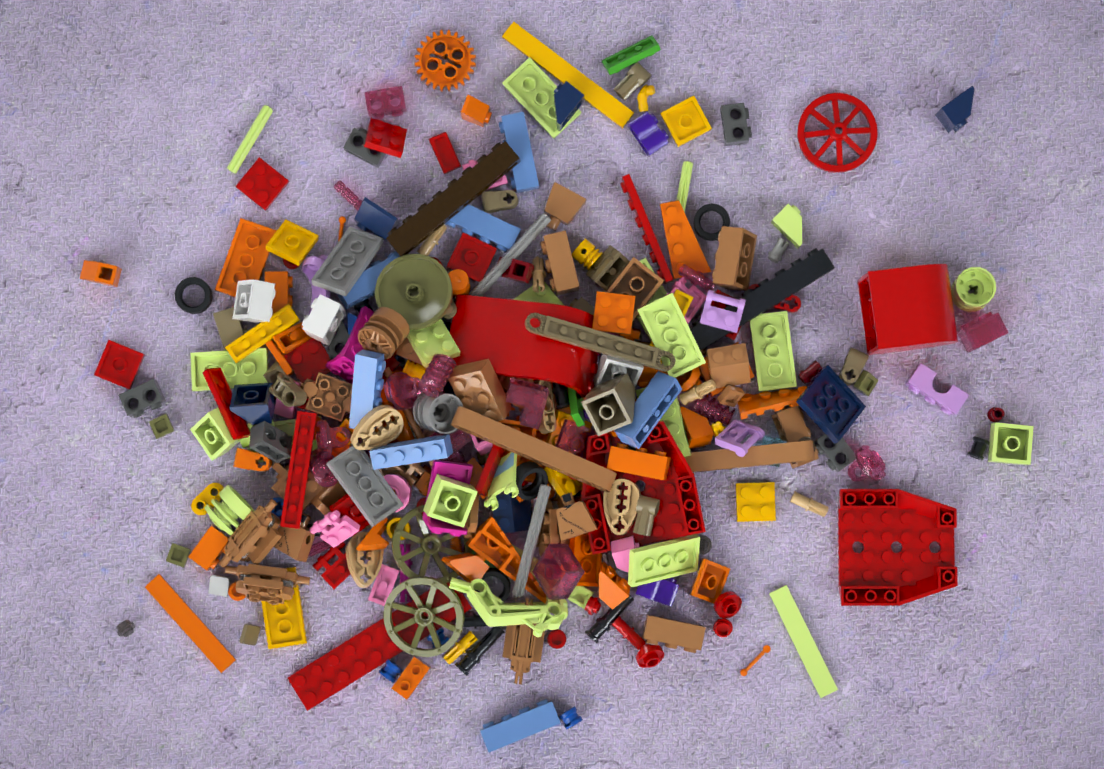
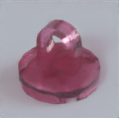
(401, 390)
(327, 439)
(869, 463)

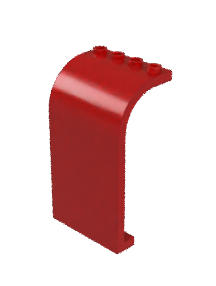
(497, 332)

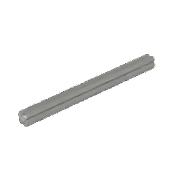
(513, 253)
(531, 540)

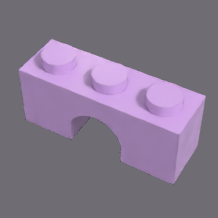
(921, 382)

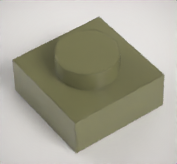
(866, 383)
(161, 426)
(178, 555)

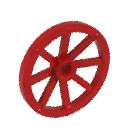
(833, 136)

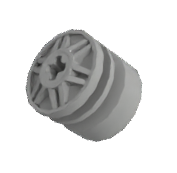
(436, 413)

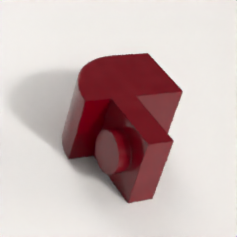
(518, 271)

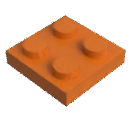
(613, 313)

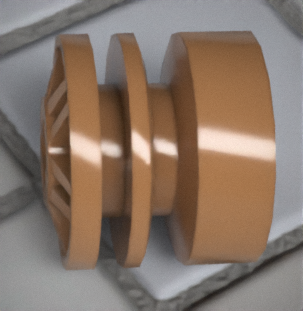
(384, 332)

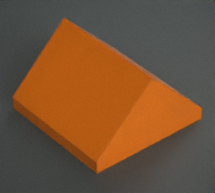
(709, 581)

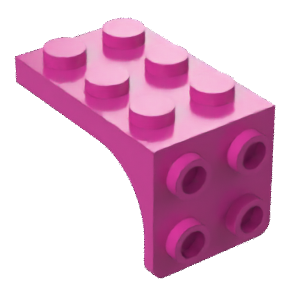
(344, 362)
(456, 471)

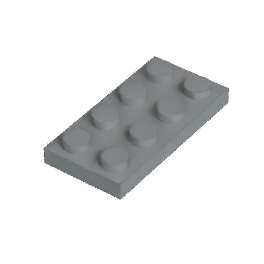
(347, 261)
(364, 485)

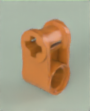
(249, 460)

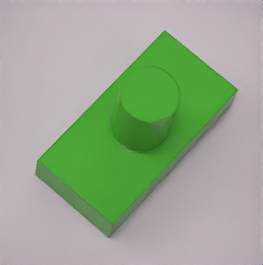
(576, 407)

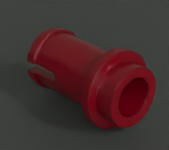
(810, 372)
(991, 414)

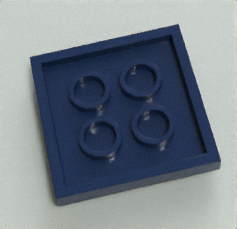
(831, 404)

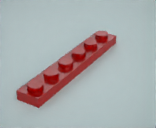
(649, 236)
(298, 470)

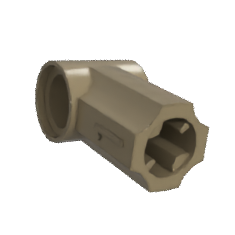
(635, 78)
(647, 510)

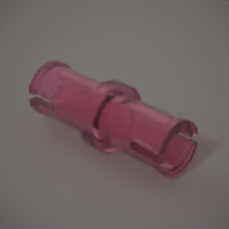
(696, 278)

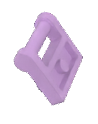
(720, 317)
(735, 433)

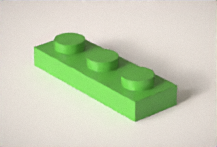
(631, 55)

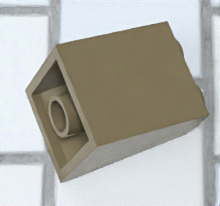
(611, 404)

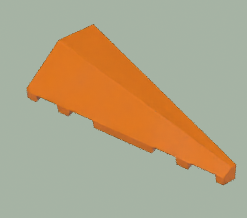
(495, 547)

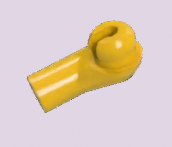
(643, 95)

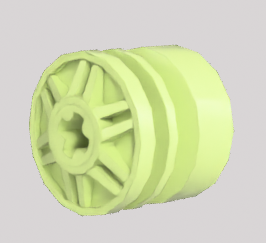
(977, 279)
(228, 511)

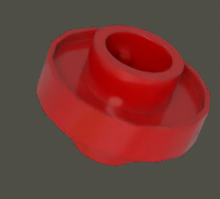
(727, 604)
(649, 656)

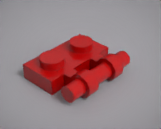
(338, 571)

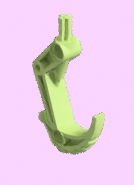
(498, 614)

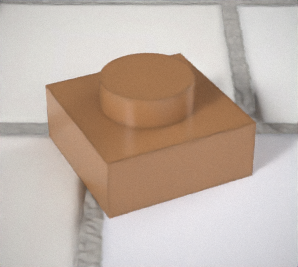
(730, 396)

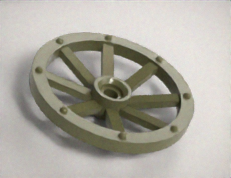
(437, 547)
(422, 620)

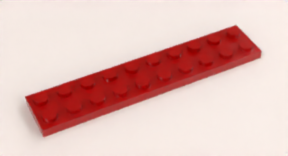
(363, 653)

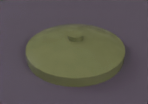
(415, 289)

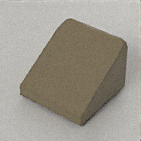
(272, 372)
(249, 634)

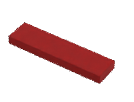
(222, 396)

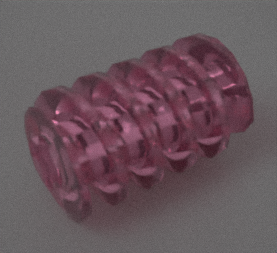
(436, 375)
(713, 411)
(320, 470)

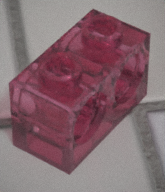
(385, 97)

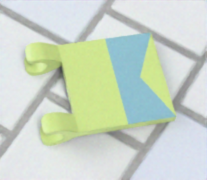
(503, 480)

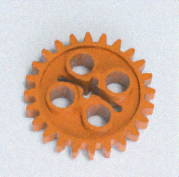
(452, 45)

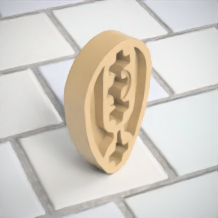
(374, 418)
(610, 503)
(357, 566)

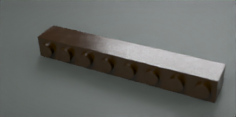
(453, 199)

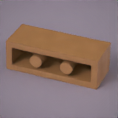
(792, 428)

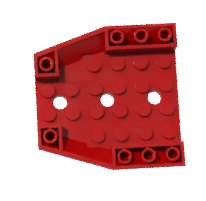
(678, 495)
(879, 574)

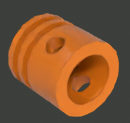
(460, 282)

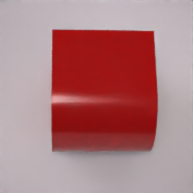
(907, 308)

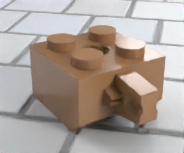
(279, 487)

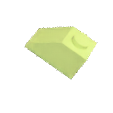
(789, 223)

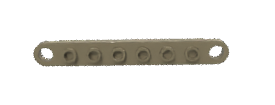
(600, 342)

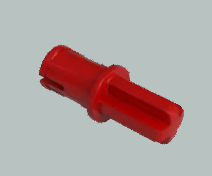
(628, 633)

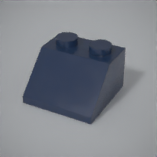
(566, 103)
(956, 112)
(375, 219)
(253, 402)
(512, 514)

